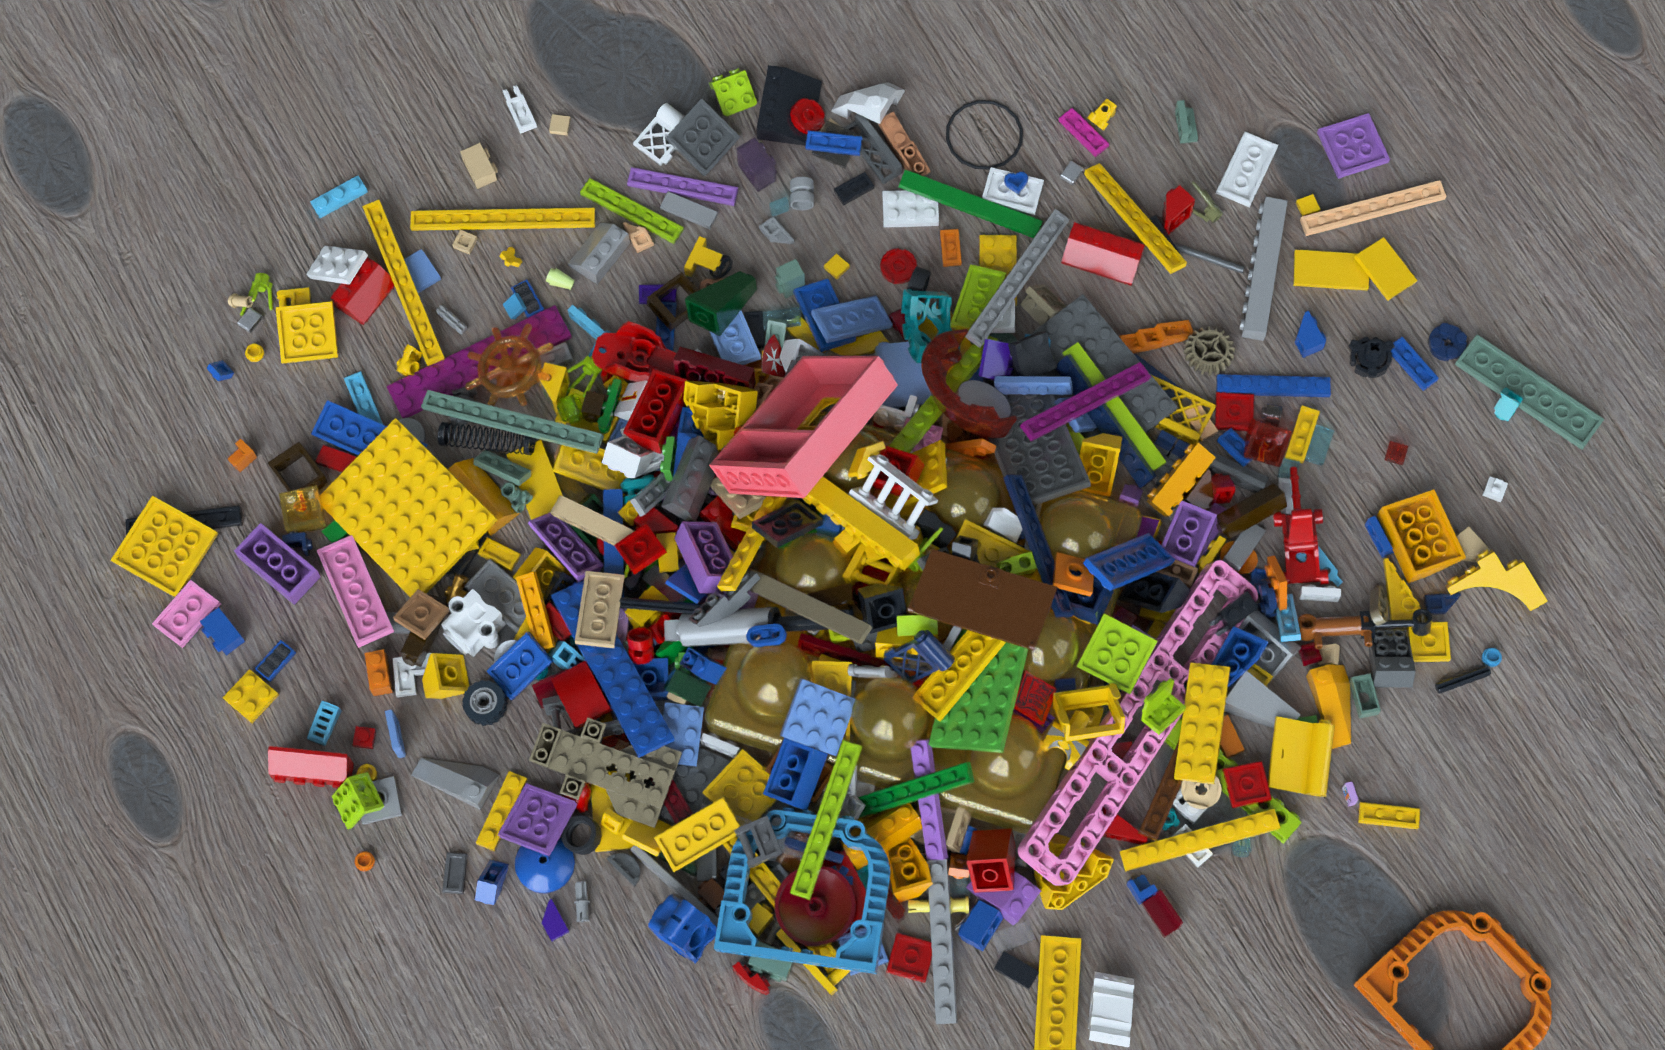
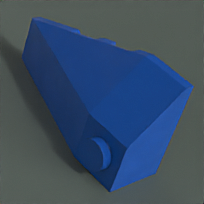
(1239, 652)

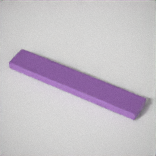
(682, 186)

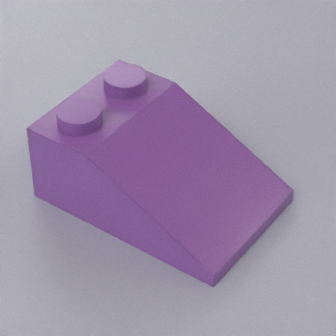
(1010, 903)

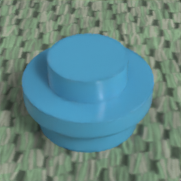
(1491, 657)

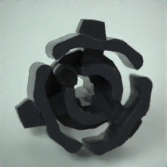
(1371, 355)

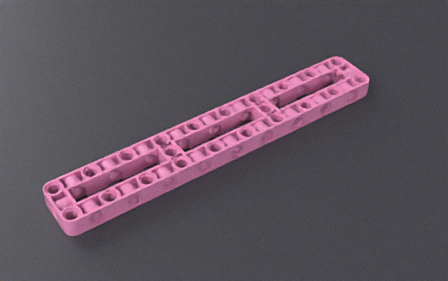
(1136, 759)

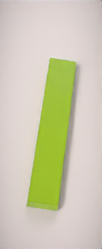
(631, 210)

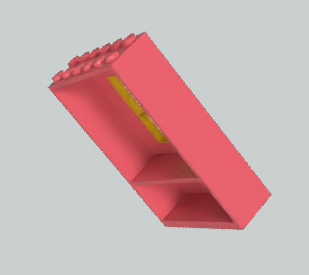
(777, 447)

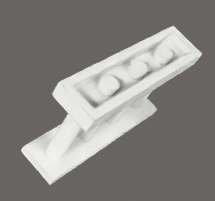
(878, 506)

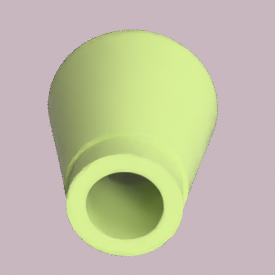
(559, 279)

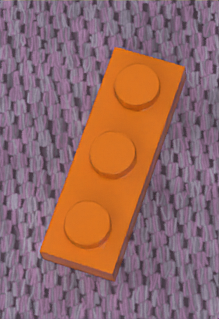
(972, 447)

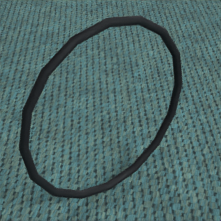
(984, 102)

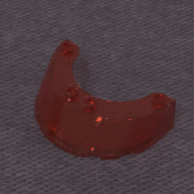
(936, 361)

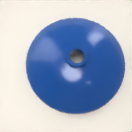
(545, 876)

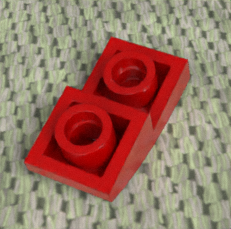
(755, 982)

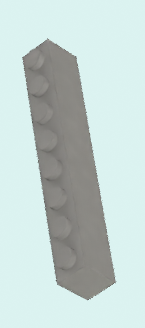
(1264, 268)

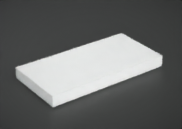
(1247, 169)

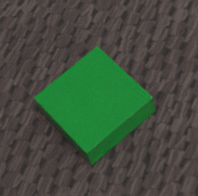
(334, 532)

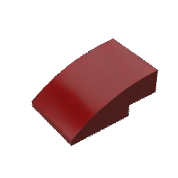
(581, 694)

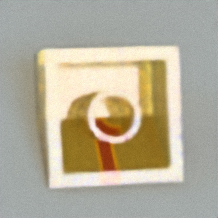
(302, 510)

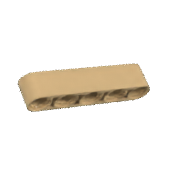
(589, 521)

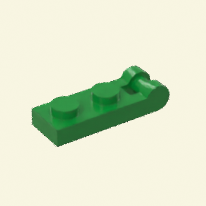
(609, 406)

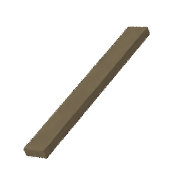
(811, 608)

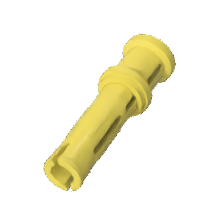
(957, 905)

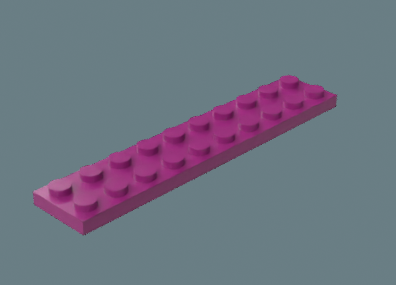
(459, 369)

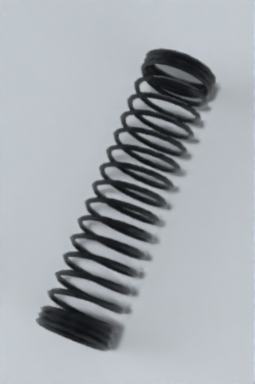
(443, 440)

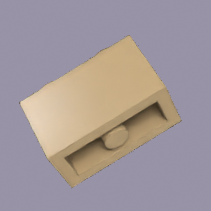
(478, 165)

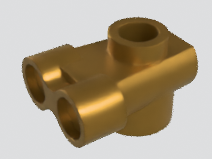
(457, 588)

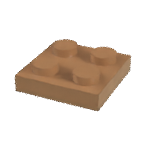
(421, 614)

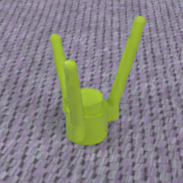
(260, 284)
(588, 368)
(914, 566)

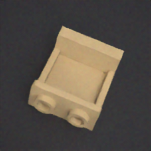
(955, 827)

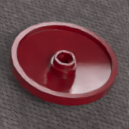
(822, 917)

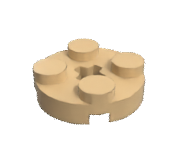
(1200, 801)

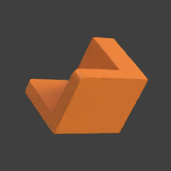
(243, 456)

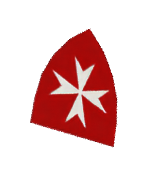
(771, 358)

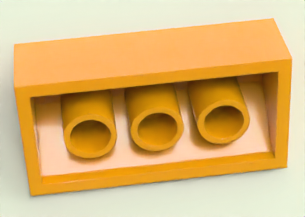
(486, 491)
(888, 829)

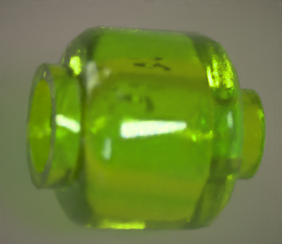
(570, 409)

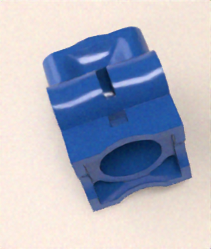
(682, 927)

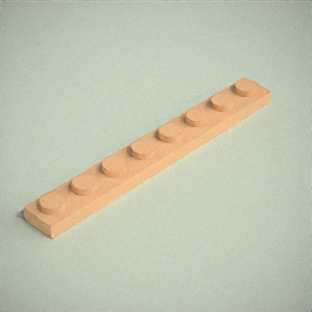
(1373, 208)

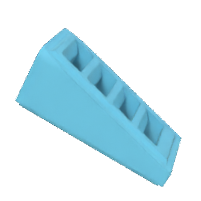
(317, 720)

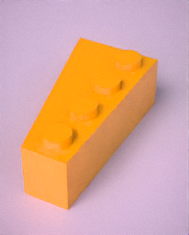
(1180, 479)

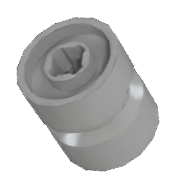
(801, 193)

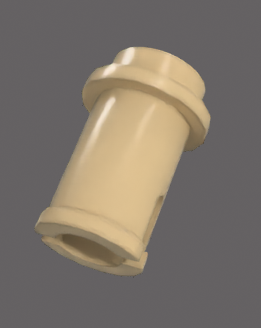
(242, 301)

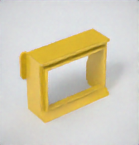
(1088, 698)

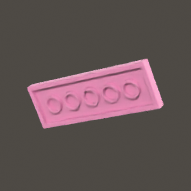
(355, 591)

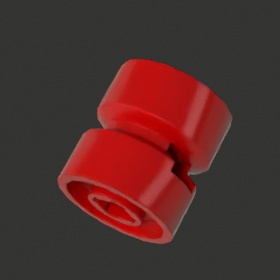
(640, 645)

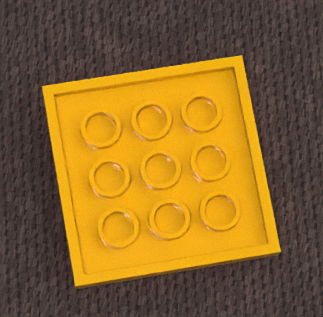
(164, 546)

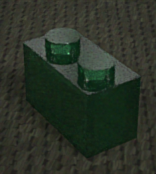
(687, 685)

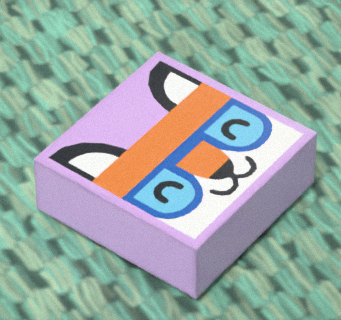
(1350, 794)

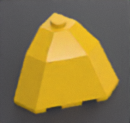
(719, 408)

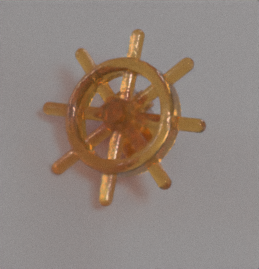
(513, 373)

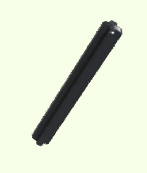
(658, 605)

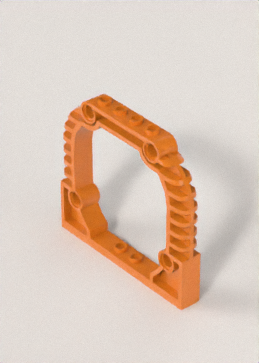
(1381, 985)

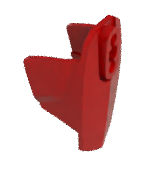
(641, 353)

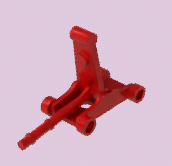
(1301, 537)

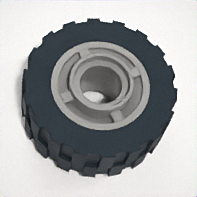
(484, 691)

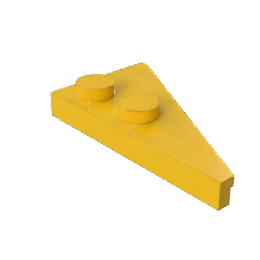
(1400, 597)

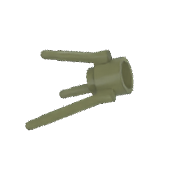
(1212, 211)

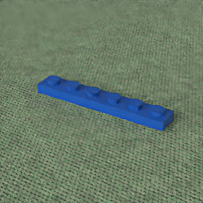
(1274, 385)

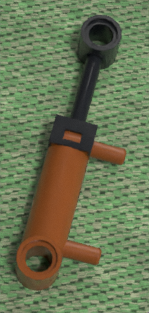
(1362, 625)

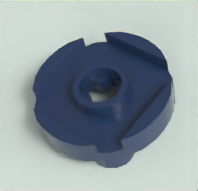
(1452, 333)
(1267, 598)

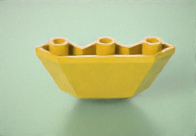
(1092, 873)

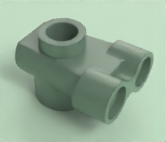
(516, 496)

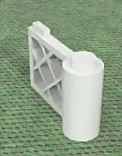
(668, 118)

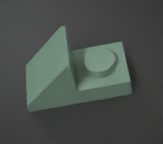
(778, 328)

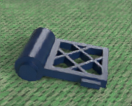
(928, 650)

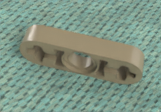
(1379, 605)

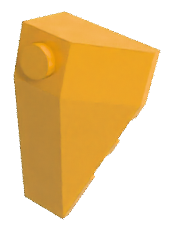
(1332, 697)
(908, 871)

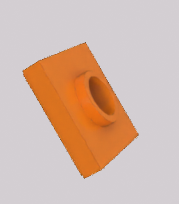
(1066, 580)

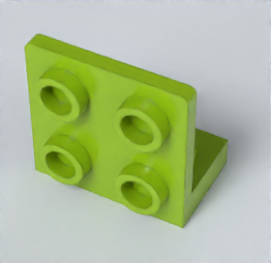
(355, 798)

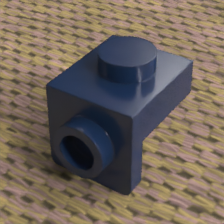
(297, 539)

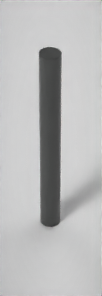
(1210, 258)

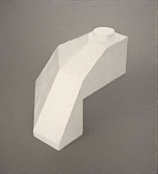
(869, 102)

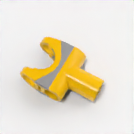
(1072, 749)

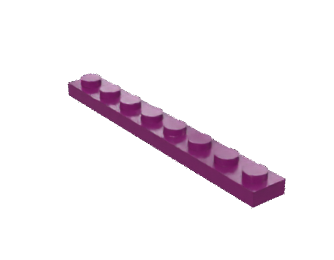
(1085, 401)

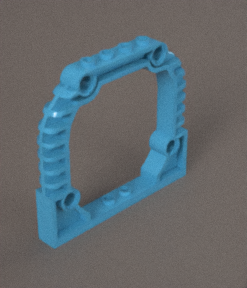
(857, 954)

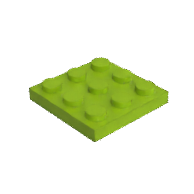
(1117, 653)

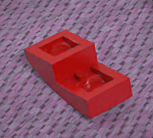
(657, 626)

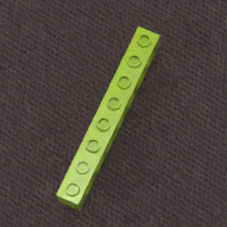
(1290, 819)

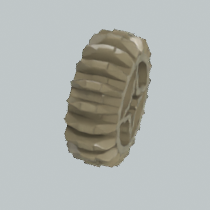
(1198, 341)

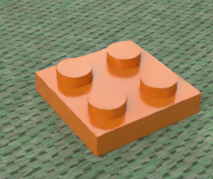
(1278, 581)

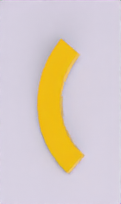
(863, 344)

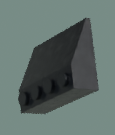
(781, 91)

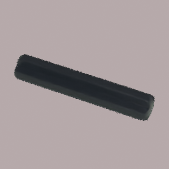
(1462, 679)

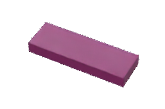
(1083, 132)

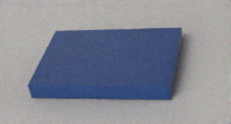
(520, 665)

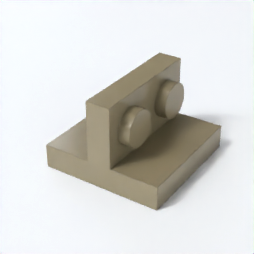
(1041, 303)

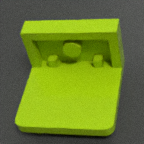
(733, 91)
(1161, 707)

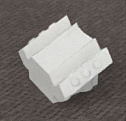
(1111, 1009)

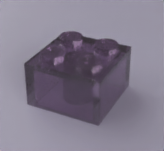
(756, 164)

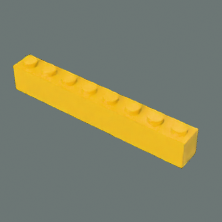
(863, 523)

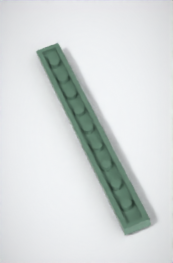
(512, 421)

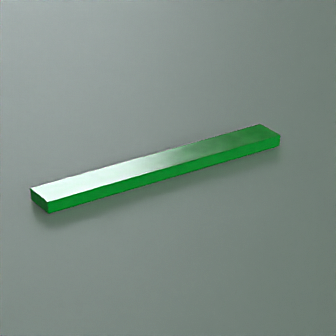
(970, 204)
(917, 789)

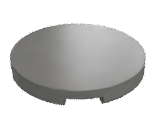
(984, 395)

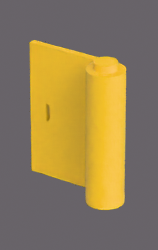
(1301, 756)

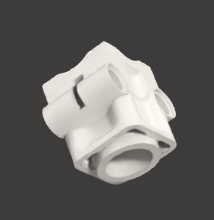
(472, 624)

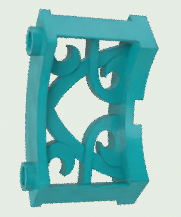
(939, 317)

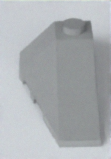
(463, 781)

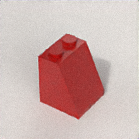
(992, 860)

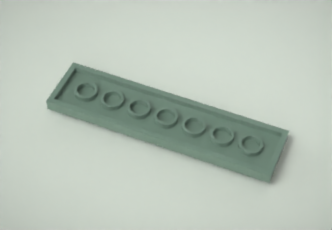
(1540, 397)

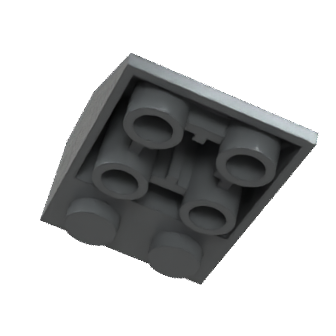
(1391, 659)

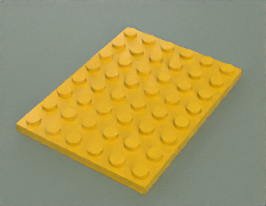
(406, 509)

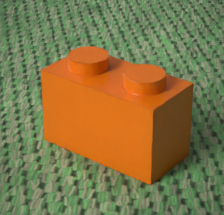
(378, 672)

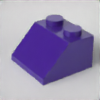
(995, 360)

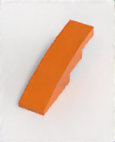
(1157, 337)

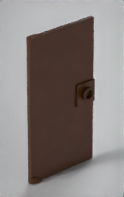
(982, 599)

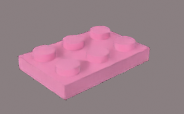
(183, 614)

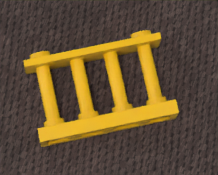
(854, 570)

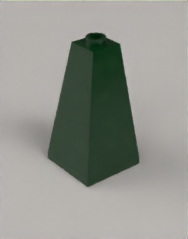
(720, 302)

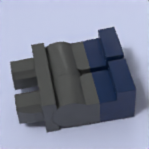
(1164, 444)

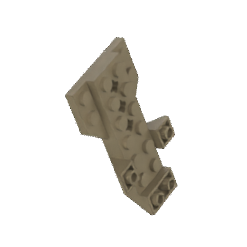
(587, 760)

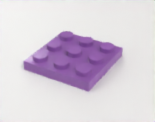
(1353, 145)
(537, 819)

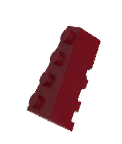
(707, 368)

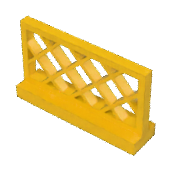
(1178, 429)

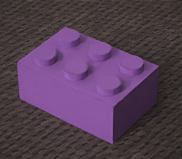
(1188, 533)

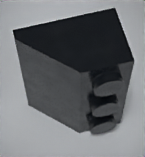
(1155, 592)

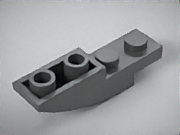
(722, 605)

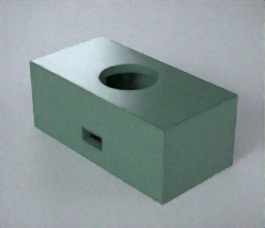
(1364, 684)

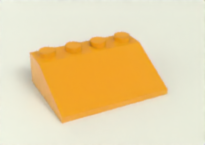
(1420, 535)

